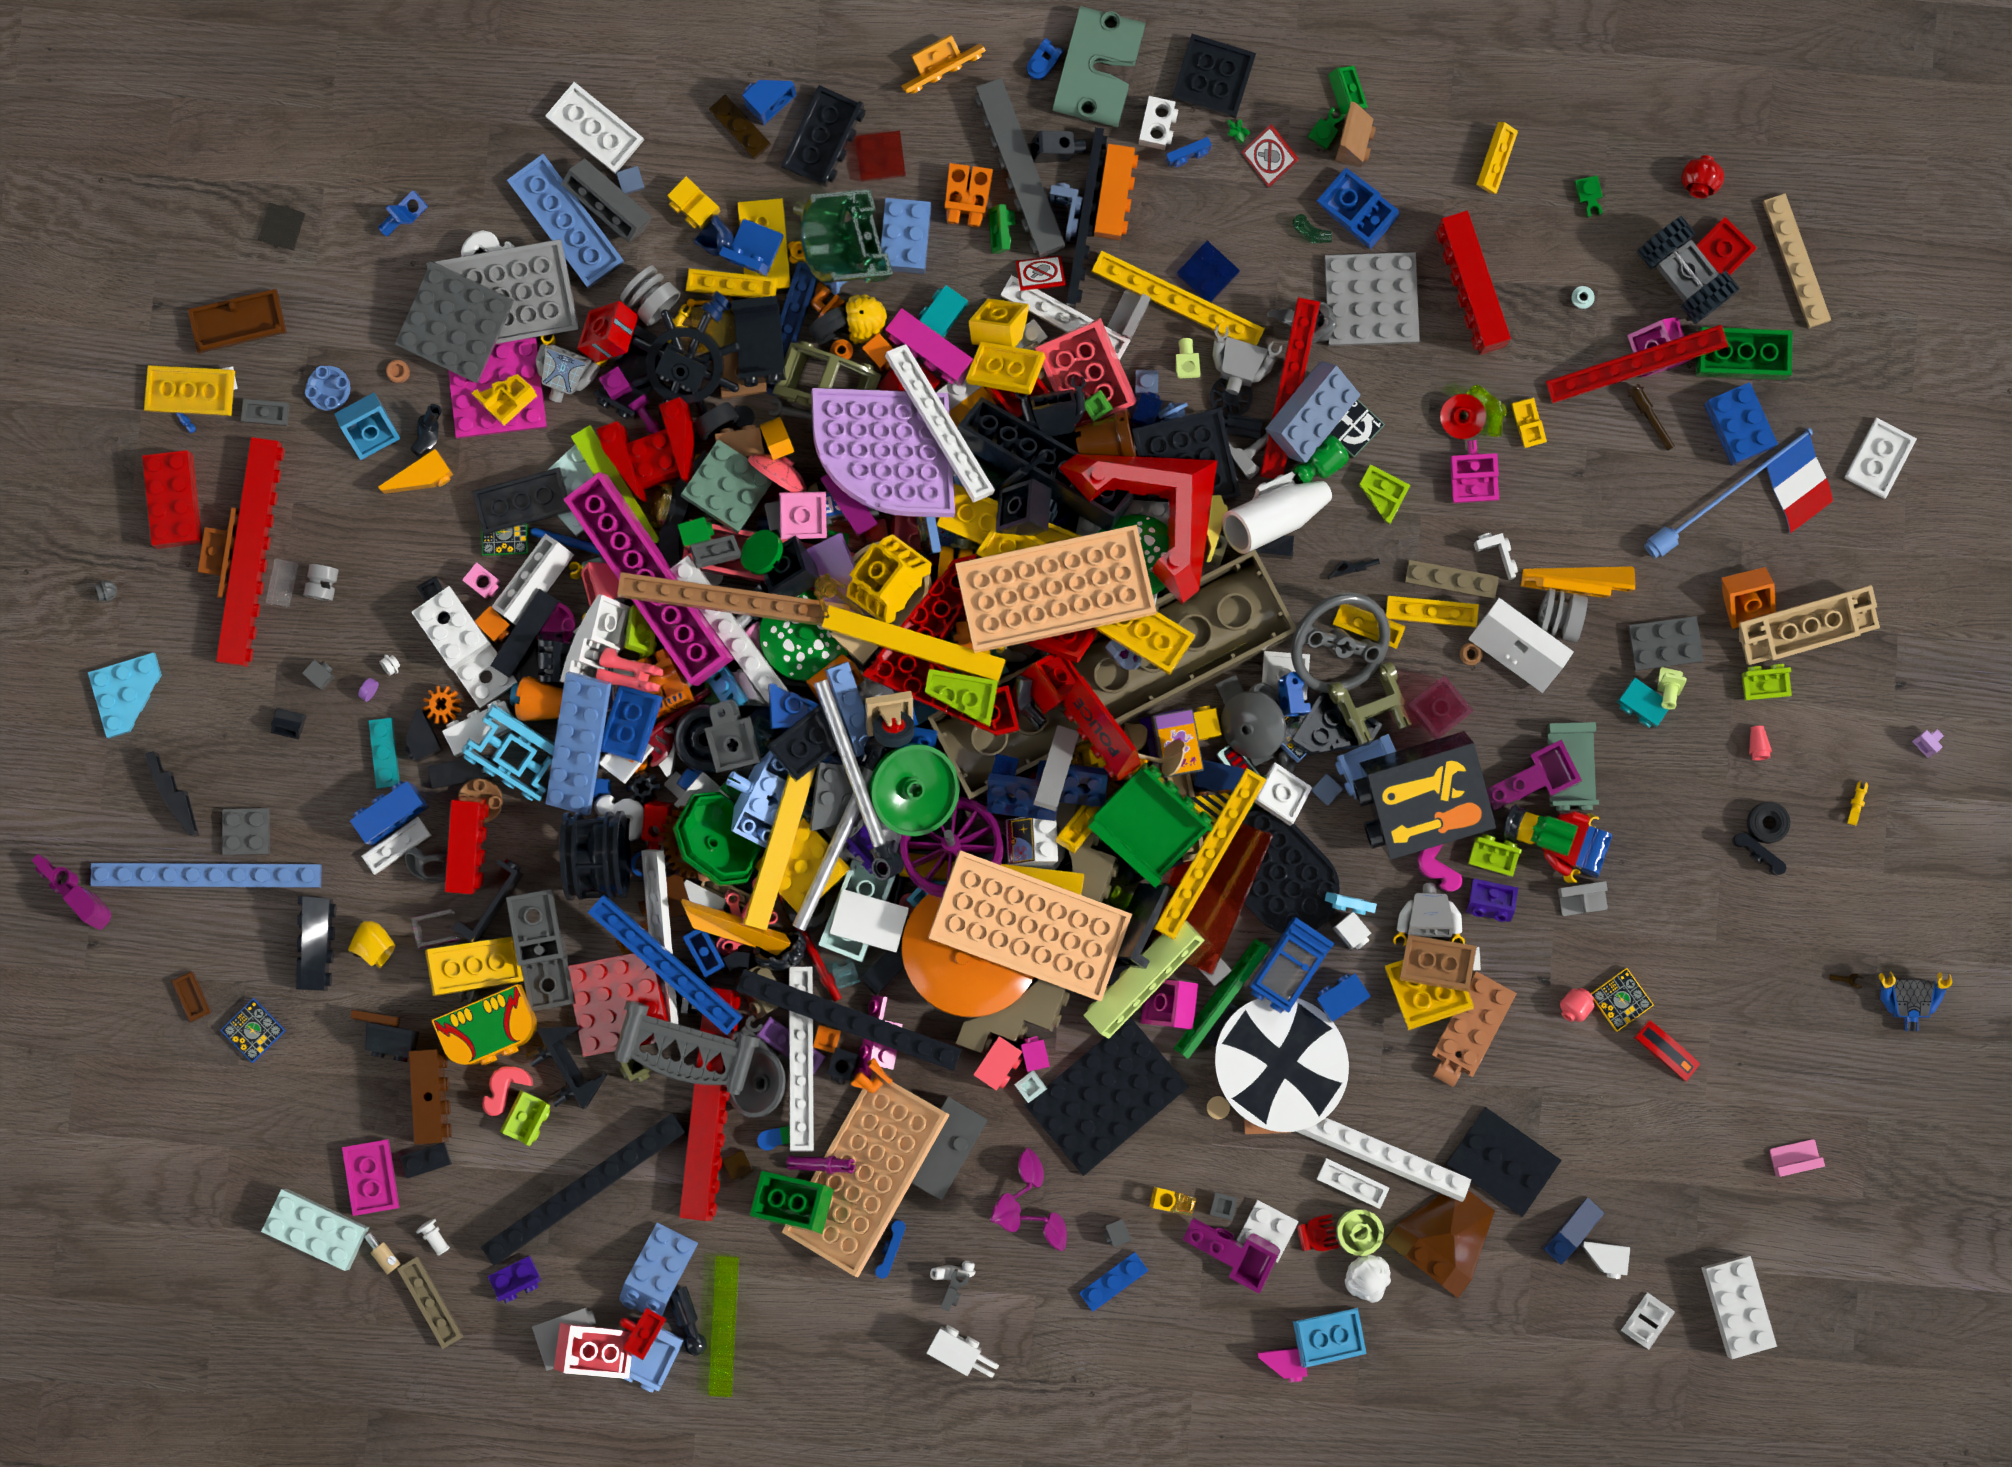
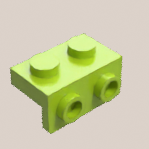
(1767, 683)
(1494, 855)
(526, 1118)

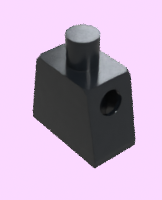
(1047, 146)

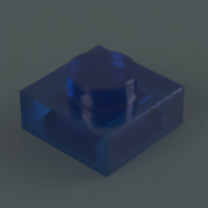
(1005, 765)

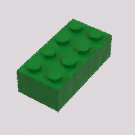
(1750, 355)

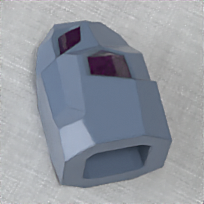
(1123, 656)

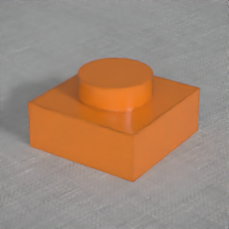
(827, 1039)

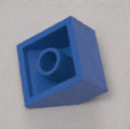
(768, 97)

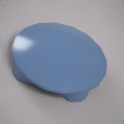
(327, 388)

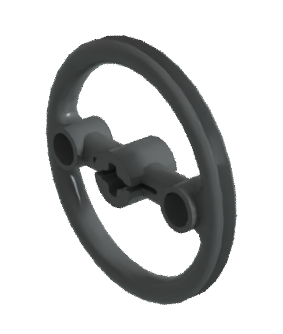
(1336, 641)

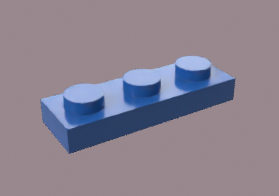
(1113, 1281)

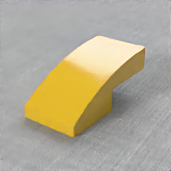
(1528, 422)

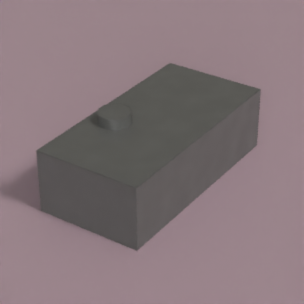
(949, 1148)

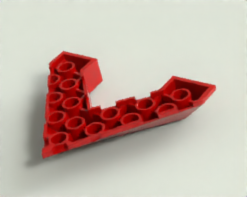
(1189, 491)
(937, 618)

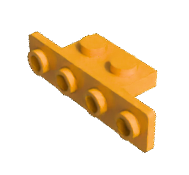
(939, 59)

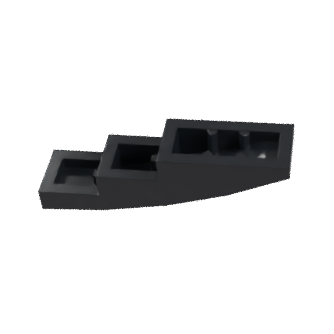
(176, 800)

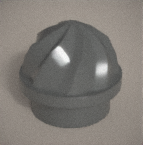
(105, 590)

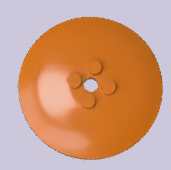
(953, 978)

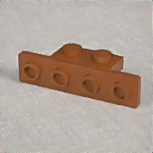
(215, 552)

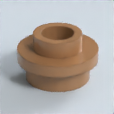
(1463, 654)

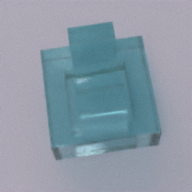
(845, 975)

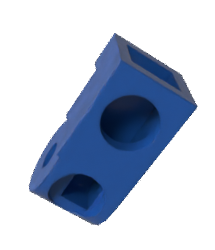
(1291, 695)

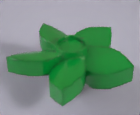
(1237, 130)

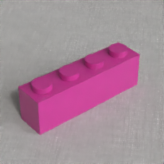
(929, 347)

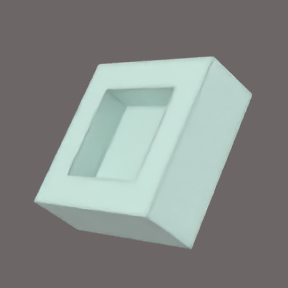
(1030, 1086)

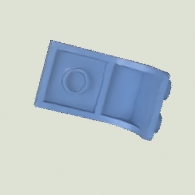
(657, 1270)

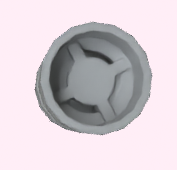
(326, 576)

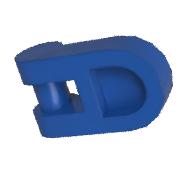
(1038, 66)

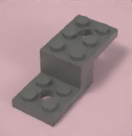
(540, 950)

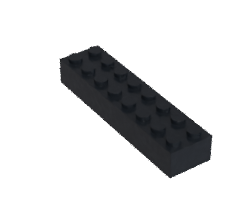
(1014, 443)

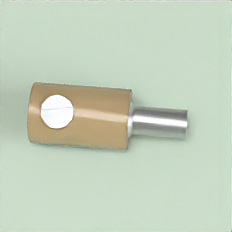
(382, 1254)

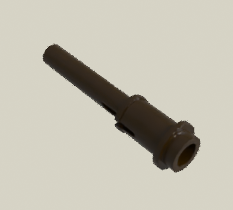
(1645, 407)

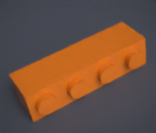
(1114, 192)

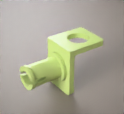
(1187, 362)
(1670, 683)

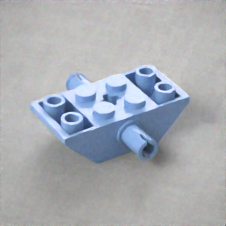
(753, 812)

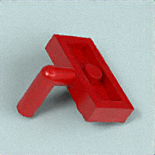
(642, 1333)

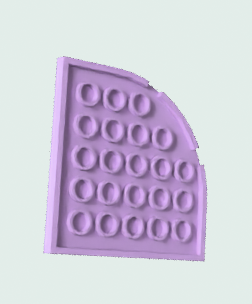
(882, 451)

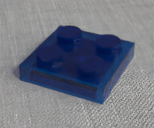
(1208, 272)

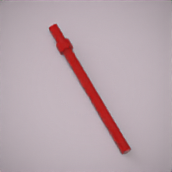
(826, 978)

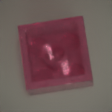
(1439, 708)

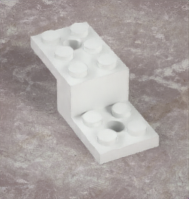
(463, 646)

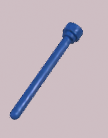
(565, 540)

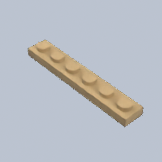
(1796, 261)

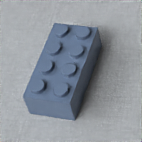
(1312, 411)

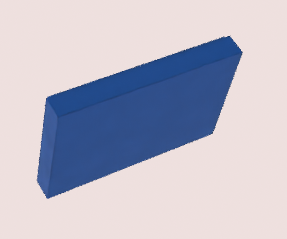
(630, 723)

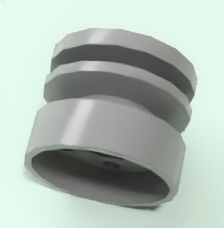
(646, 292)
(1563, 615)

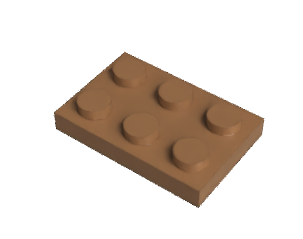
(1438, 963)

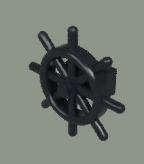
(683, 366)

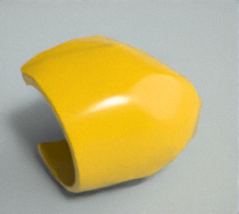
(372, 943)

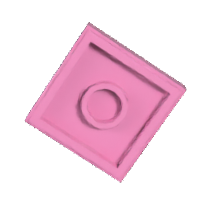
(803, 514)

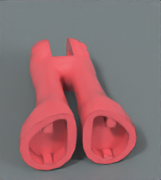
(641, 670)

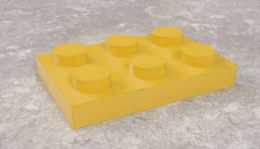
(1005, 368)

